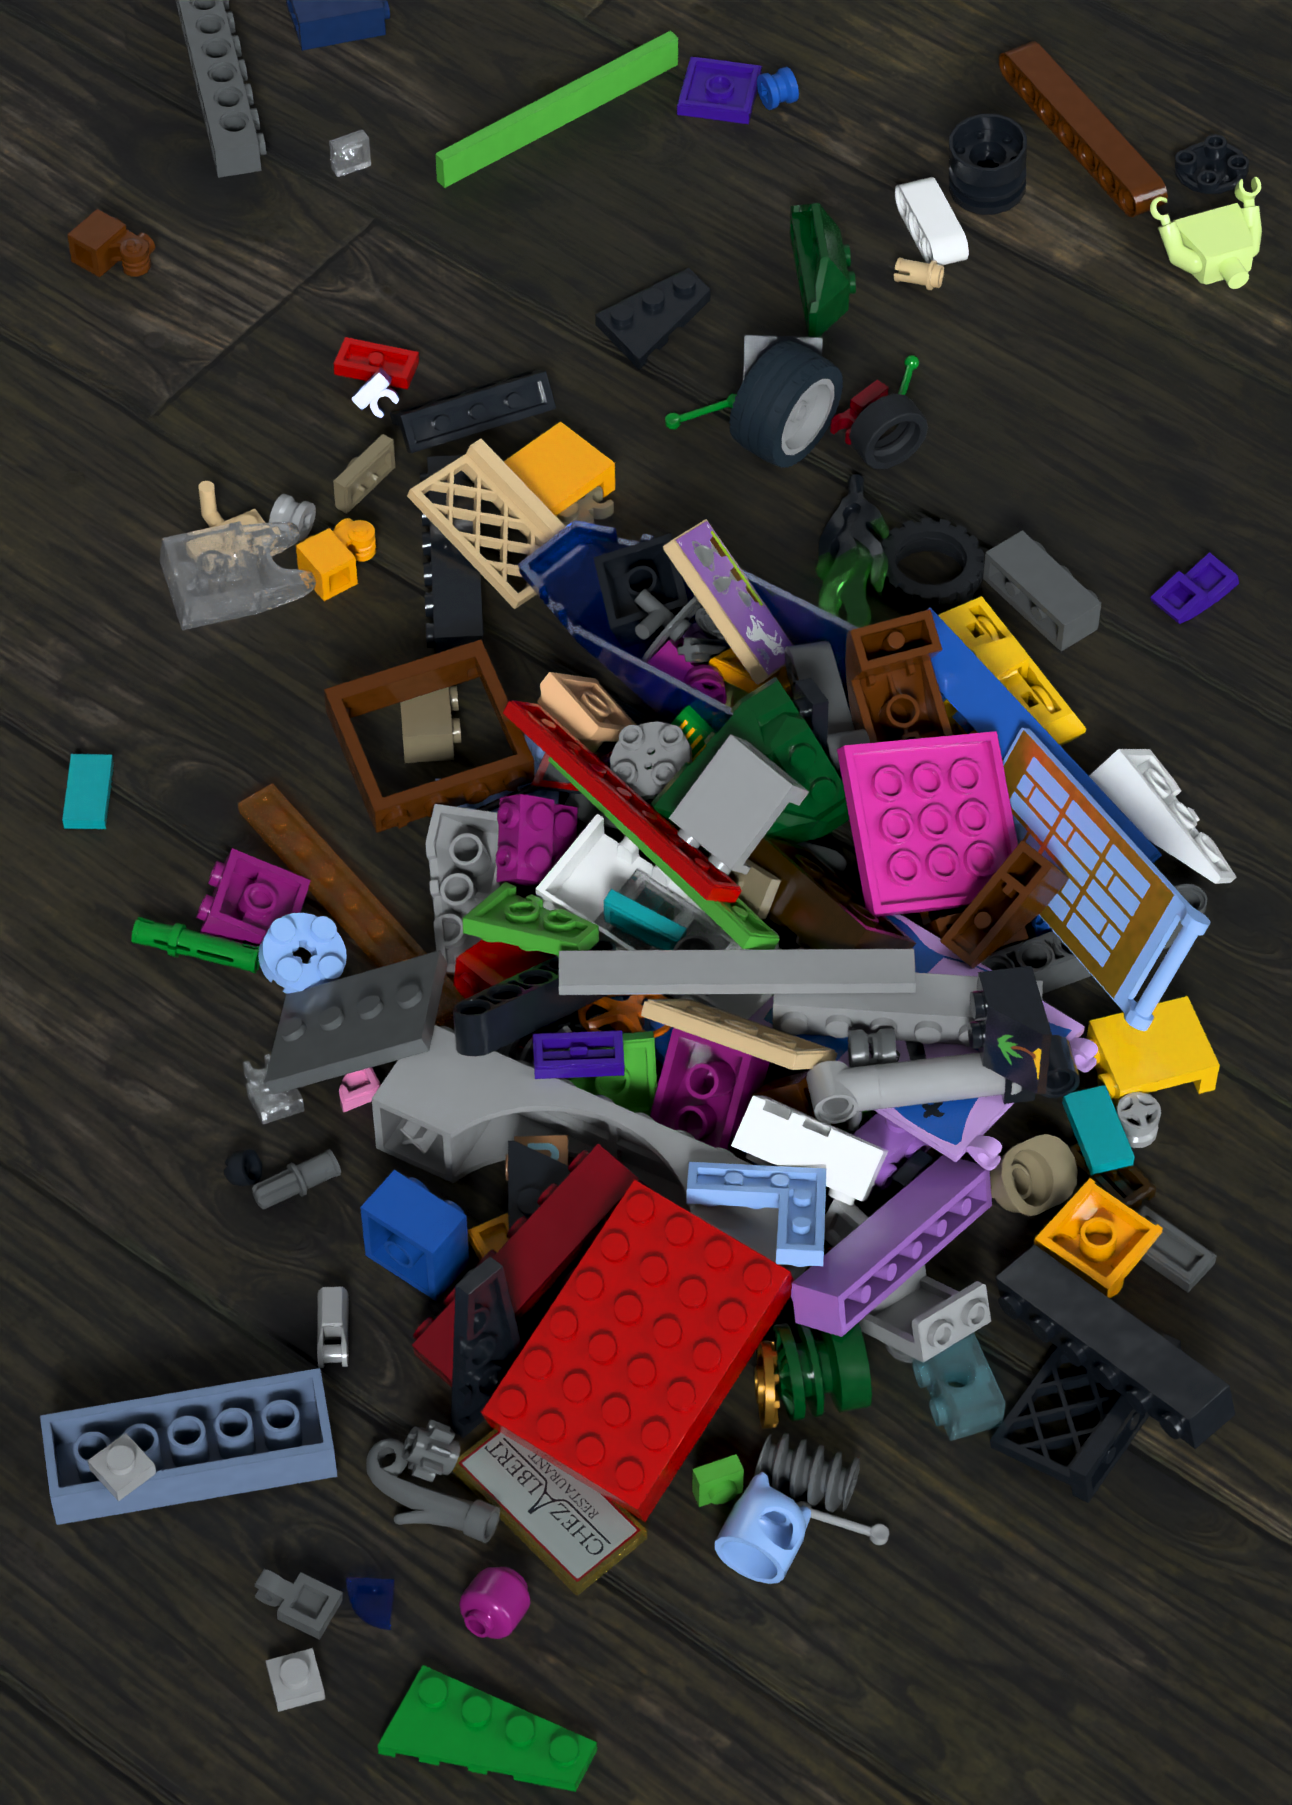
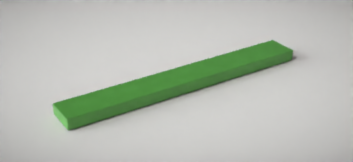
(556, 109)
(733, 918)

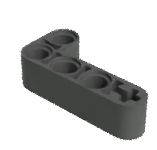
(818, 662)

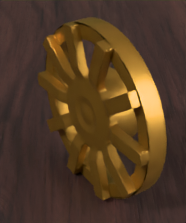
(765, 1384)

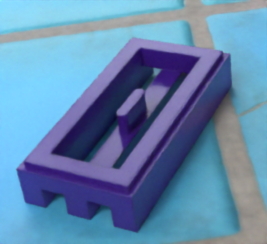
(579, 1060)

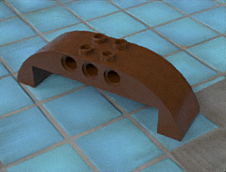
(899, 699)

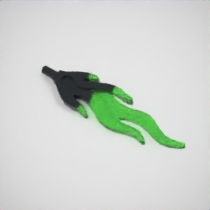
(858, 553)

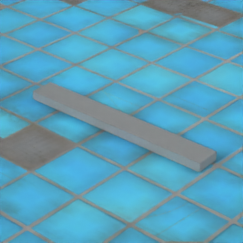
(737, 971)

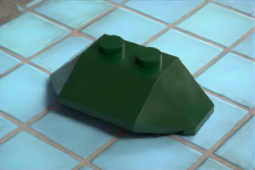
(820, 267)

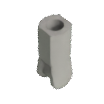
(332, 1325)

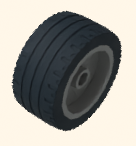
(786, 403)

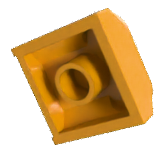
(1098, 1238)

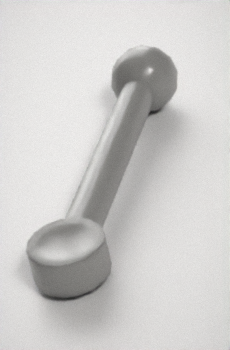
(878, 1533)

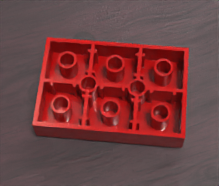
(639, 1349)

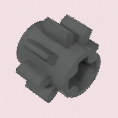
(431, 1450)

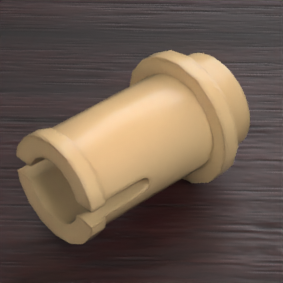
(919, 273)

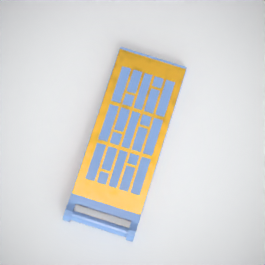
(1116, 901)

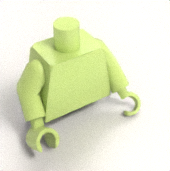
(1217, 241)

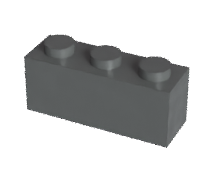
(1042, 590)

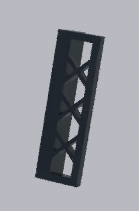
(474, 410)

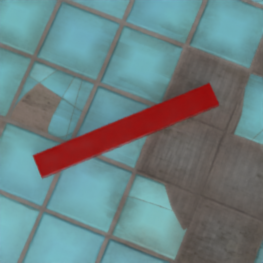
(622, 801)

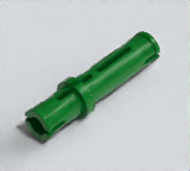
(207, 947)

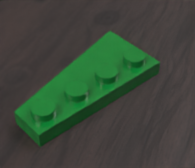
(476, 1730)

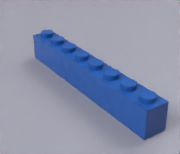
(989, 707)

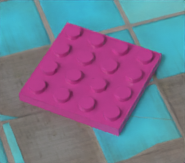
(927, 819)

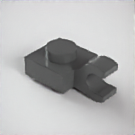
(303, 1605)

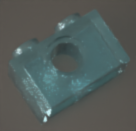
(966, 1408)

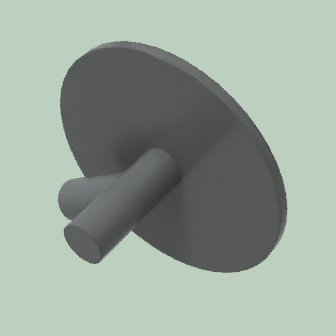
(659, 615)

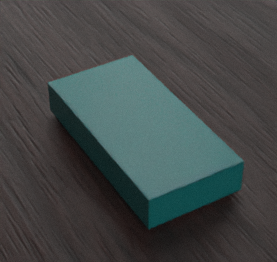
(88, 791)
(642, 922)
(1098, 1130)

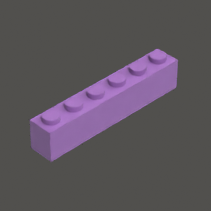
(891, 1245)

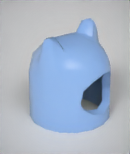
(762, 1532)

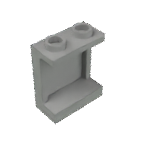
(735, 804)
(927, 1316)

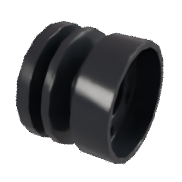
(987, 164)

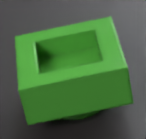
(718, 1481)

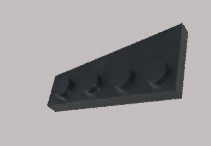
(483, 1342)

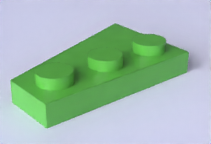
(528, 924)

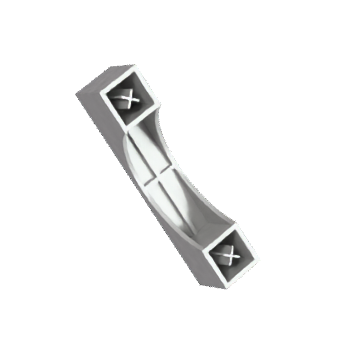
(462, 1110)

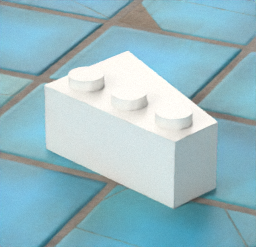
(791, 1138)

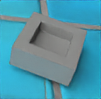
(122, 1467)
(295, 1679)

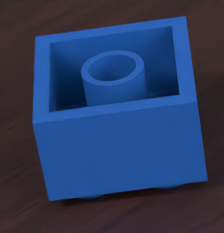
(415, 1234)

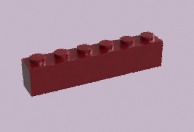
(539, 1247)

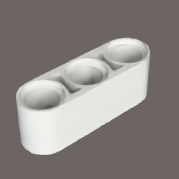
(931, 221)

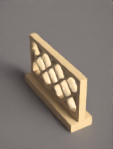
(518, 509)

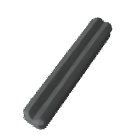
(701, 650)

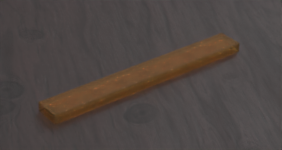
(336, 886)

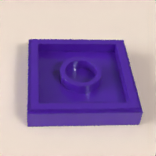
(719, 90)

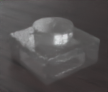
(350, 153)

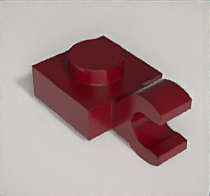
(857, 405)

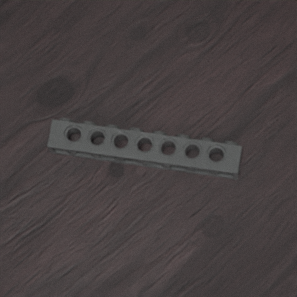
(221, 86)

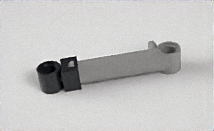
(844, 1092)

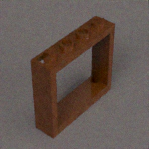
(408, 682)

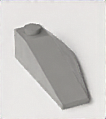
(462, 872)

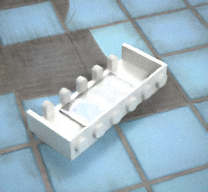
(600, 864)

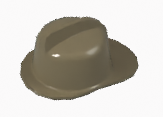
(1034, 1175)

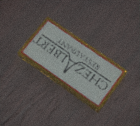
(550, 1511)

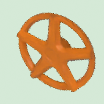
(622, 1014)

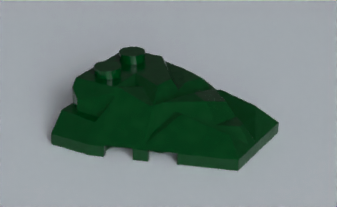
(780, 733)

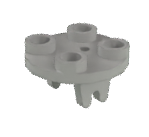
(633, 757)

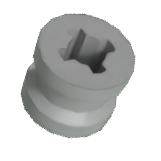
(288, 510)
(1143, 1110)

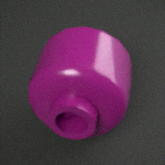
(495, 1602)

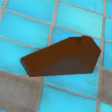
(1004, 905)

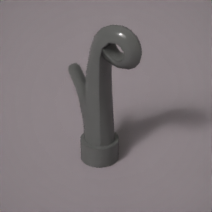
(429, 1506)

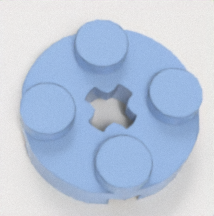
(306, 931)

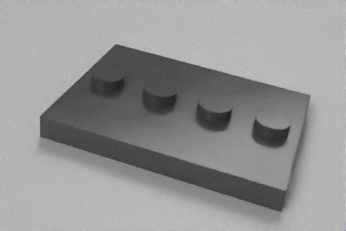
(356, 1022)

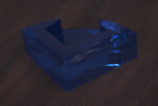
(372, 1600)

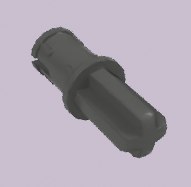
(296, 1179)

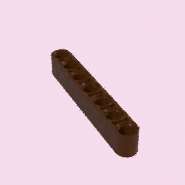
(1082, 128)

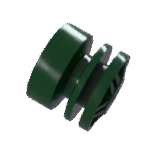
(821, 1367)

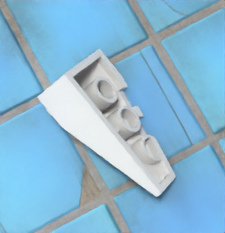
(1148, 798)

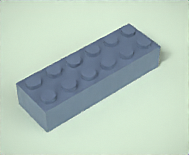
(200, 1441)

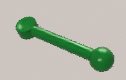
(911, 363)
(674, 420)

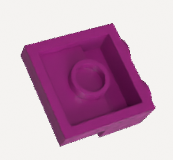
(532, 838)
(249, 898)

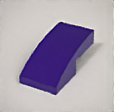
(1195, 591)

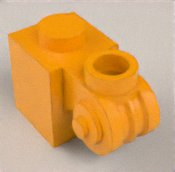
(334, 555)

